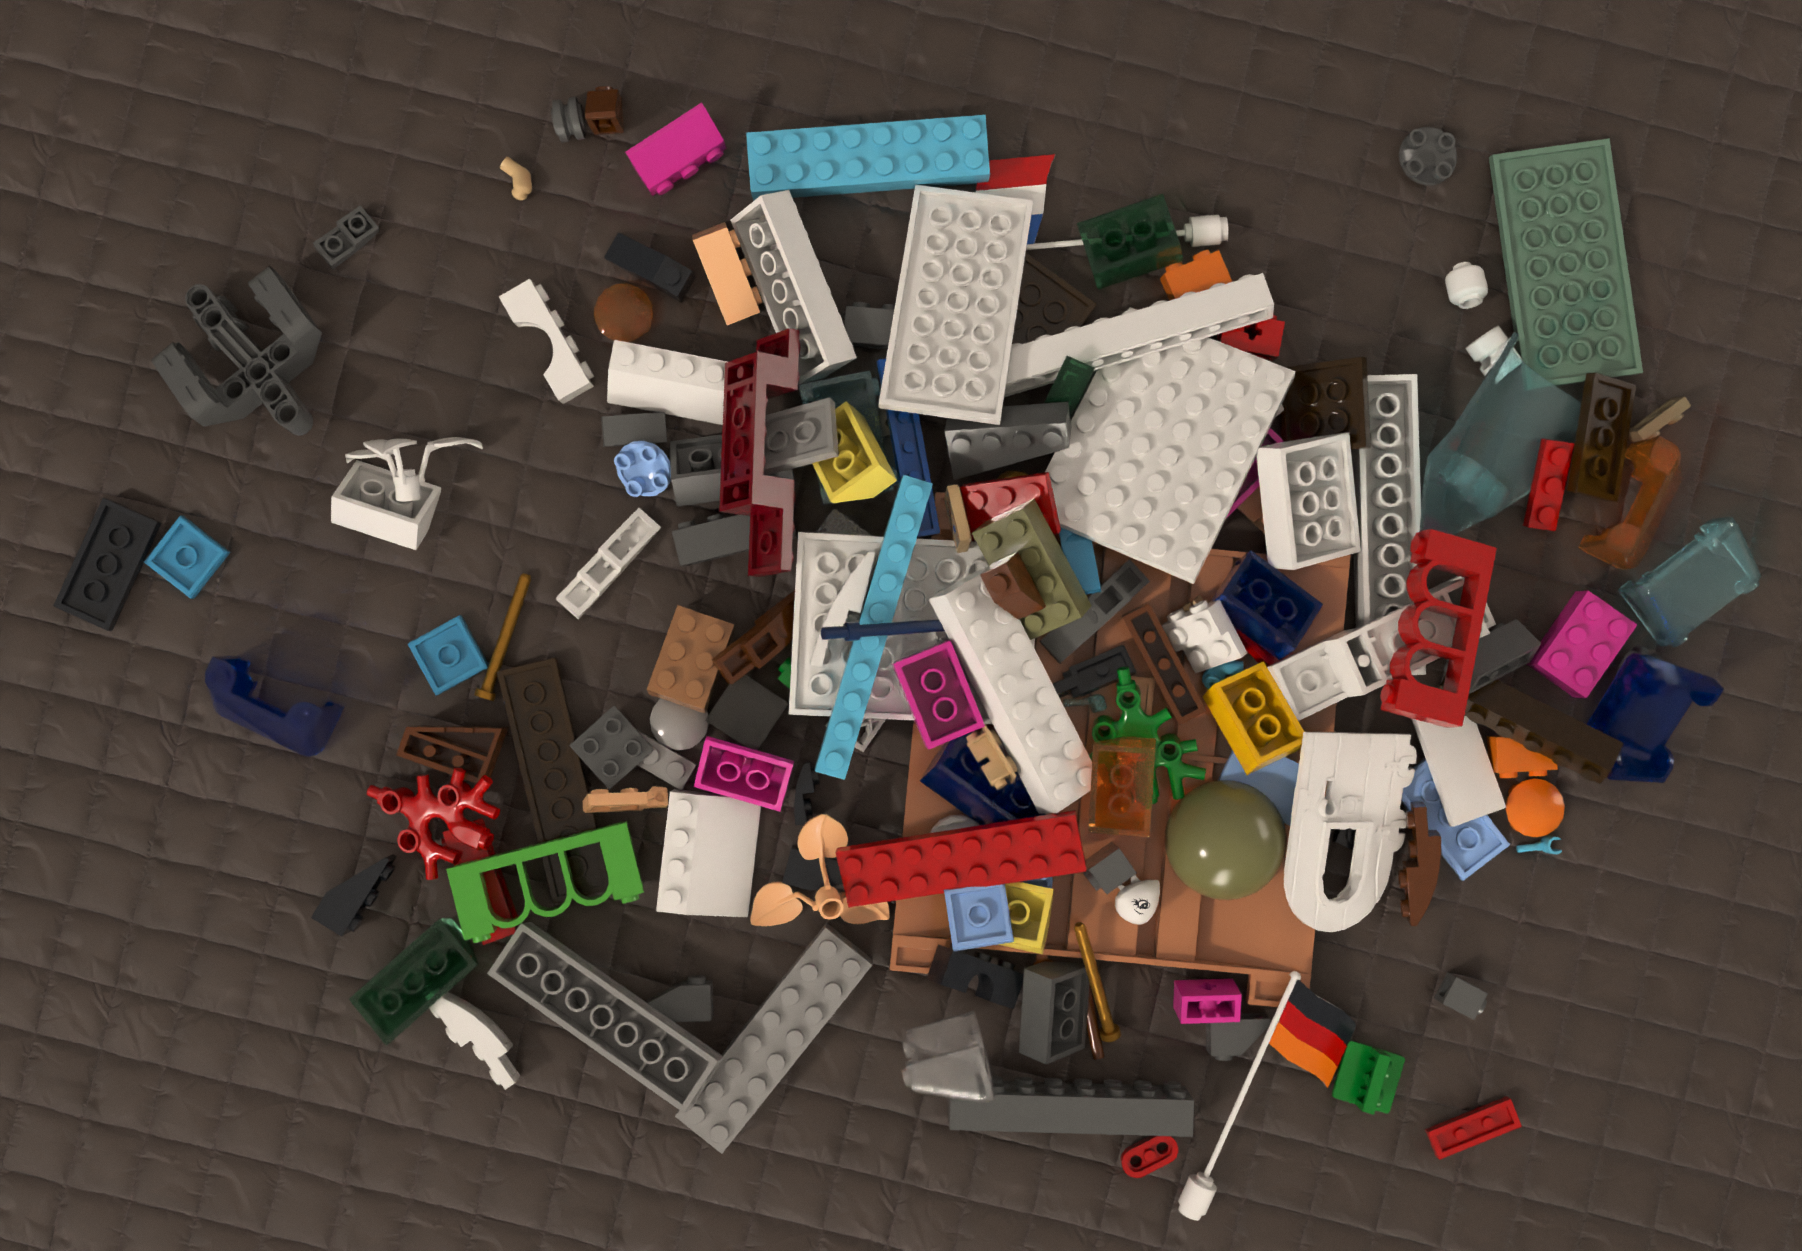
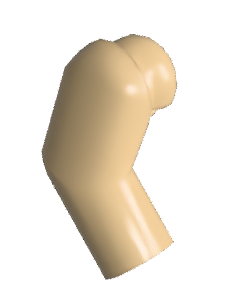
(521, 178)

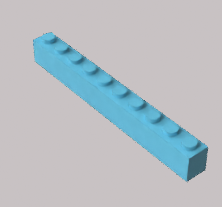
(877, 608)

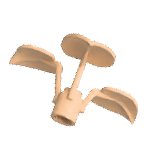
(778, 904)

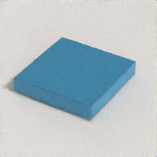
(187, 557)
(448, 655)

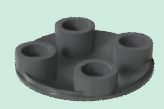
(1428, 155)

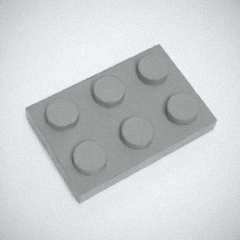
(800, 436)

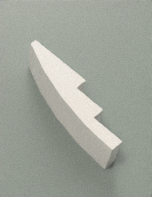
(608, 563)
(848, 599)

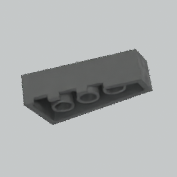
(1022, 435)

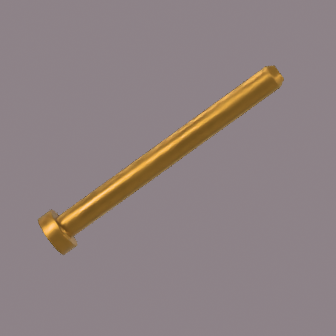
(504, 639)
(1109, 1031)

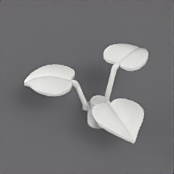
(405, 480)

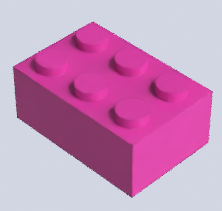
(1581, 644)
(938, 694)

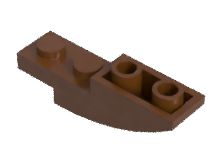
(760, 643)
(1421, 874)

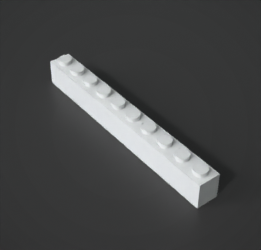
(1141, 331)

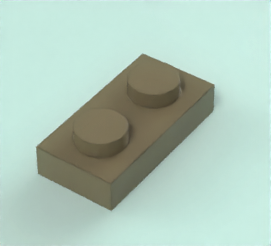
(1667, 413)

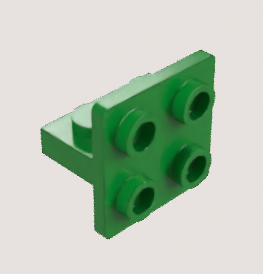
(1368, 1077)

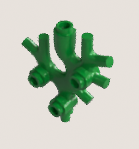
(1138, 724)

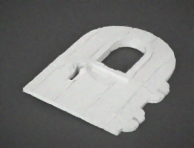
(1361, 794)

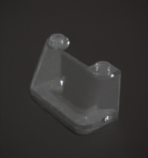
(949, 1060)

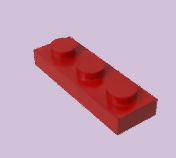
(1548, 484)
(1473, 1127)

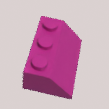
(677, 150)
(743, 773)

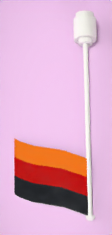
(1305, 1033)

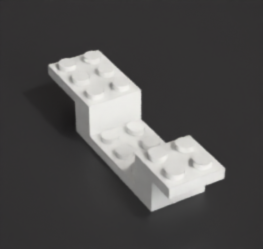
(1361, 657)

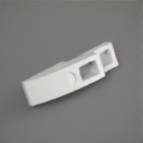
(470, 1024)

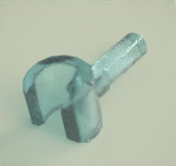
(1096, 702)

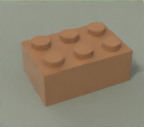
(684, 665)

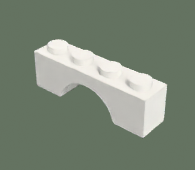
(528, 308)

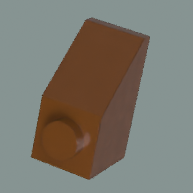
(604, 111)
(1012, 586)

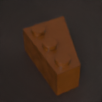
(454, 747)

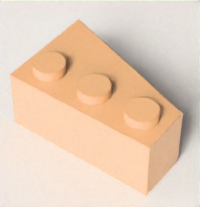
(727, 273)

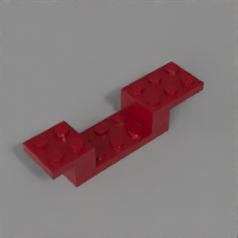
(743, 487)

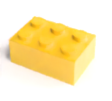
(1254, 717)

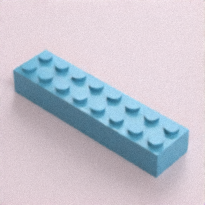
(869, 157)

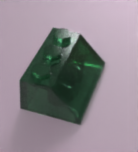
(1130, 241)

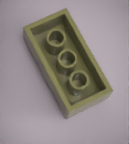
(1029, 534)

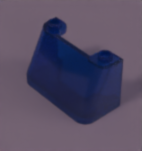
(1644, 711)
(302, 729)

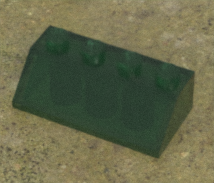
(415, 979)

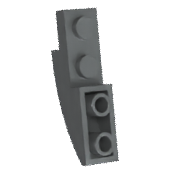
(1105, 604)

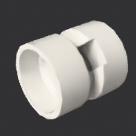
(1488, 348)

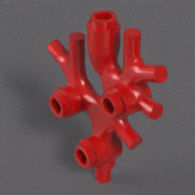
(448, 806)

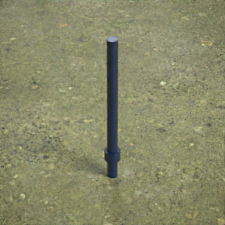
(854, 631)

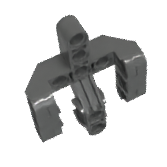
(261, 373)

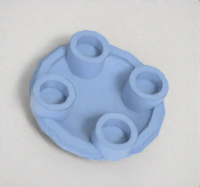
(643, 468)

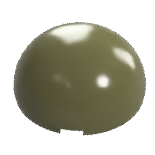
(1225, 840)

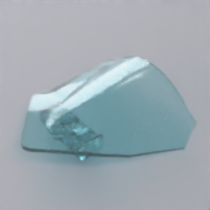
(1494, 445)

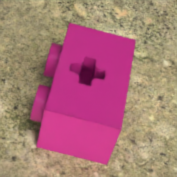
(1207, 1001)

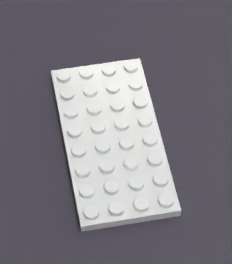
(956, 305)

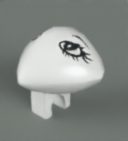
(1138, 900)

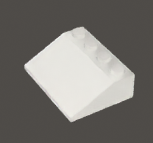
(1308, 500)
(708, 855)

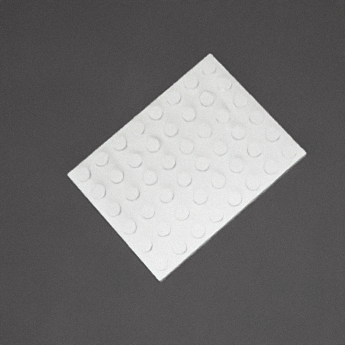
(1166, 451)
(821, 572)

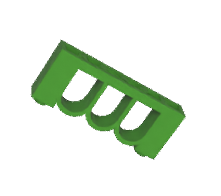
(472, 897)

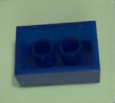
(1267, 605)

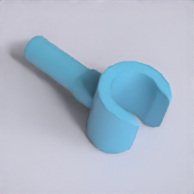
(1543, 845)

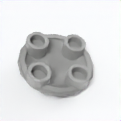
(677, 725)

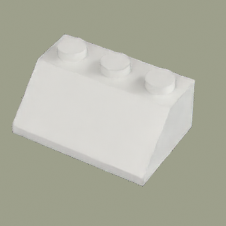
(369, 505)

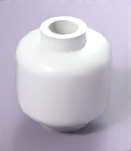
(1466, 285)

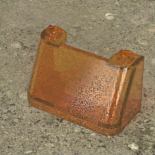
(1660, 469)

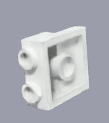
(1204, 635)

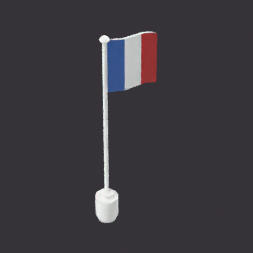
(1028, 179)

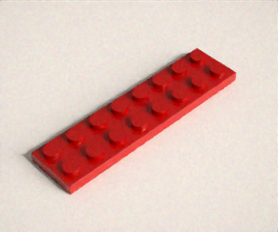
(961, 859)

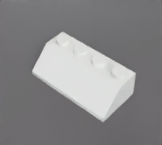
(666, 382)

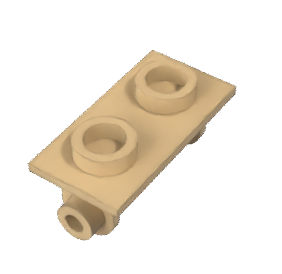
(988, 746)

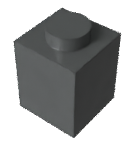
(1461, 996)

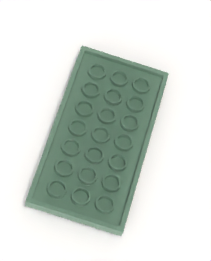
(1566, 261)

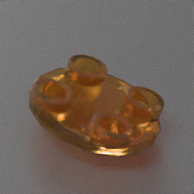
(623, 313)

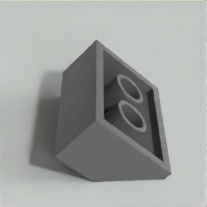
(1053, 1010)

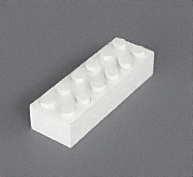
(793, 283)

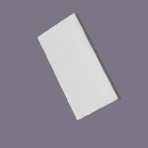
(1460, 770)

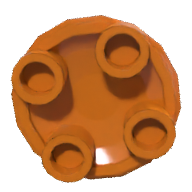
(1534, 807)

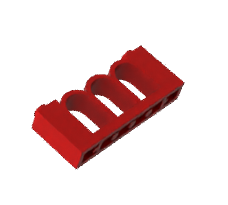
(1404, 693)

